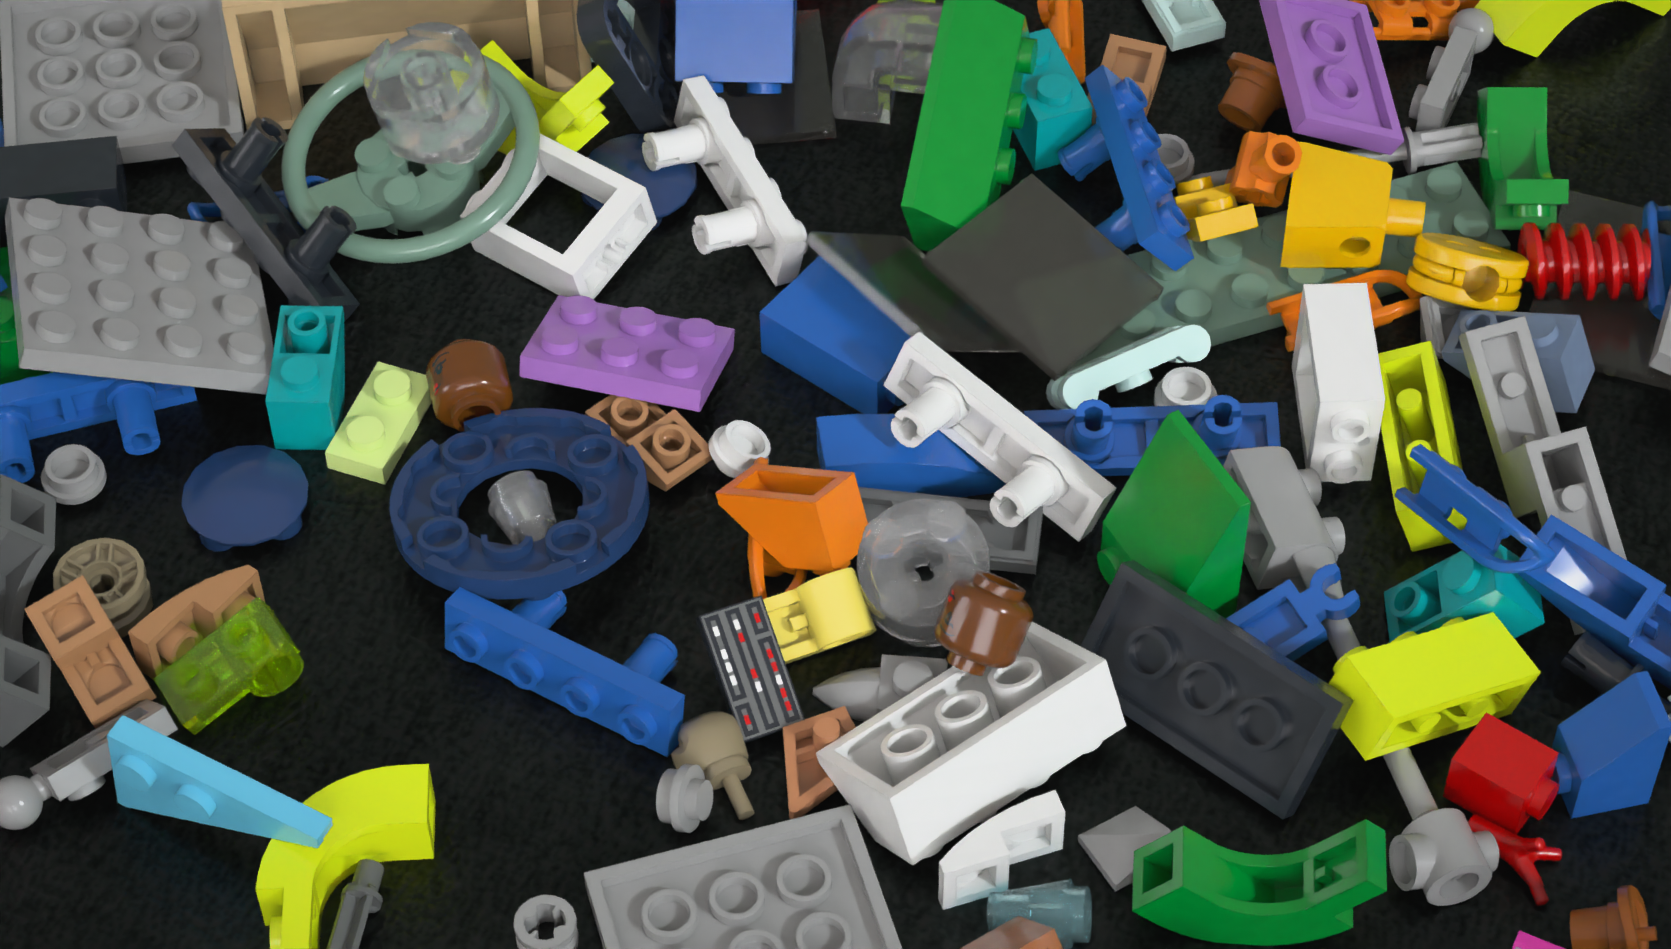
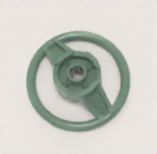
(405, 193)

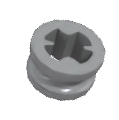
(546, 909)

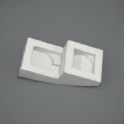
(983, 856)

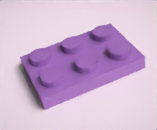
(1332, 72)
(627, 352)

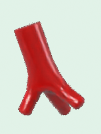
(1520, 854)

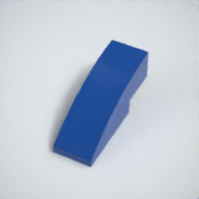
(881, 462)
(1606, 597)

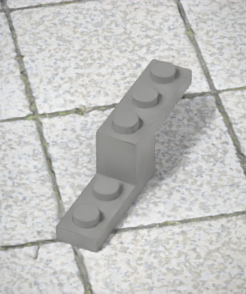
(1537, 463)

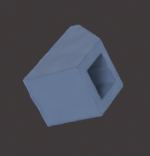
(1558, 344)

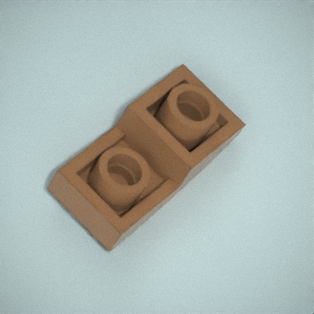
(664, 441)
(191, 617)

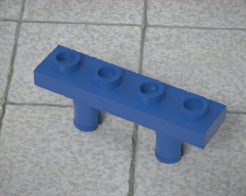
(1146, 184)
(73, 401)
(1118, 437)
(585, 682)

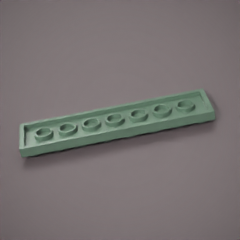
(1241, 272)

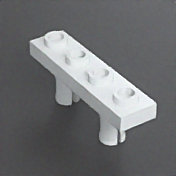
(752, 198)
(996, 434)

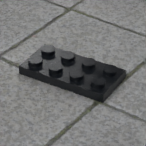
(1214, 689)

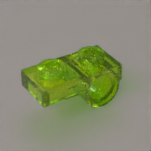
(237, 658)

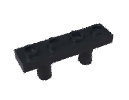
(249, 205)

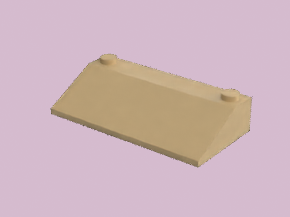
(308, 42)

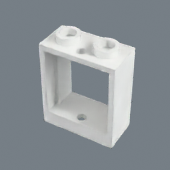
(598, 248)
(1338, 381)

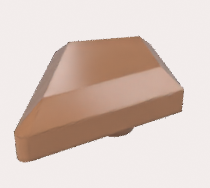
(805, 777)

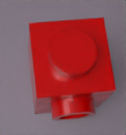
(1502, 775)

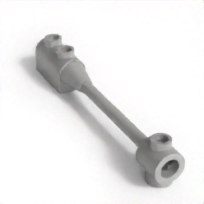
(1292, 543)

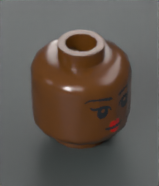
(468, 382)
(983, 622)

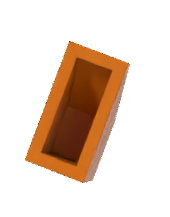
(799, 514)

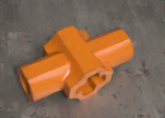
(1263, 168)

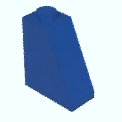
(833, 338)

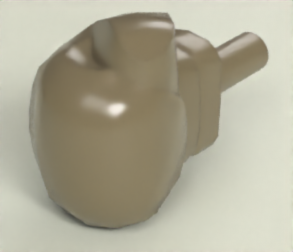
(719, 749)

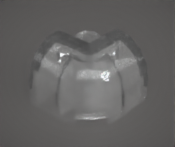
(883, 53)

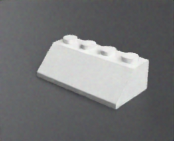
(972, 743)

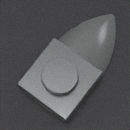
(876, 688)

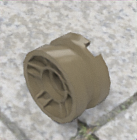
(108, 566)

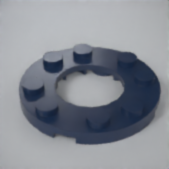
(574, 550)

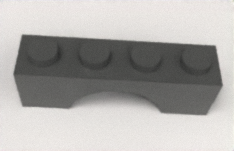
(25, 545)

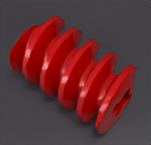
(1586, 259)

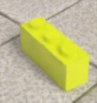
(1416, 414)
(1431, 683)

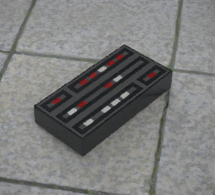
(750, 668)

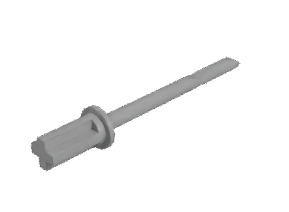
(1417, 150)

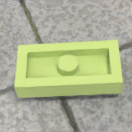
(380, 423)

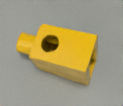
(1343, 211)

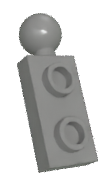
(1449, 69)
(73, 770)

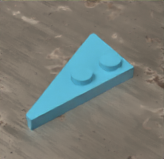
(181, 783)

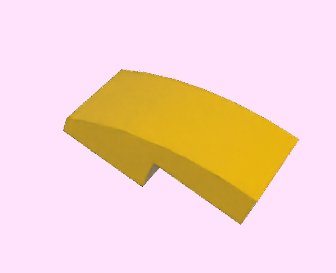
(1212, 210)

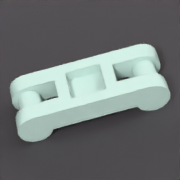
(1128, 365)

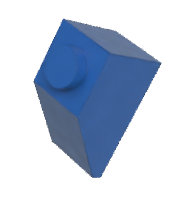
(1612, 749)

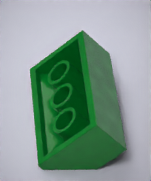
(967, 118)

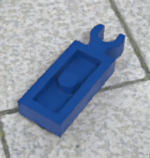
(1293, 619)

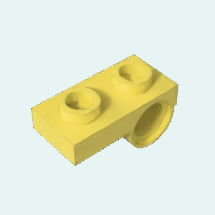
(819, 615)

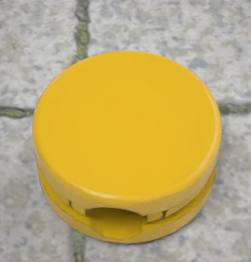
(1467, 272)

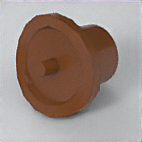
(1252, 93)
(1613, 926)

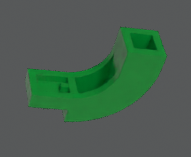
(1515, 158)
(1258, 898)

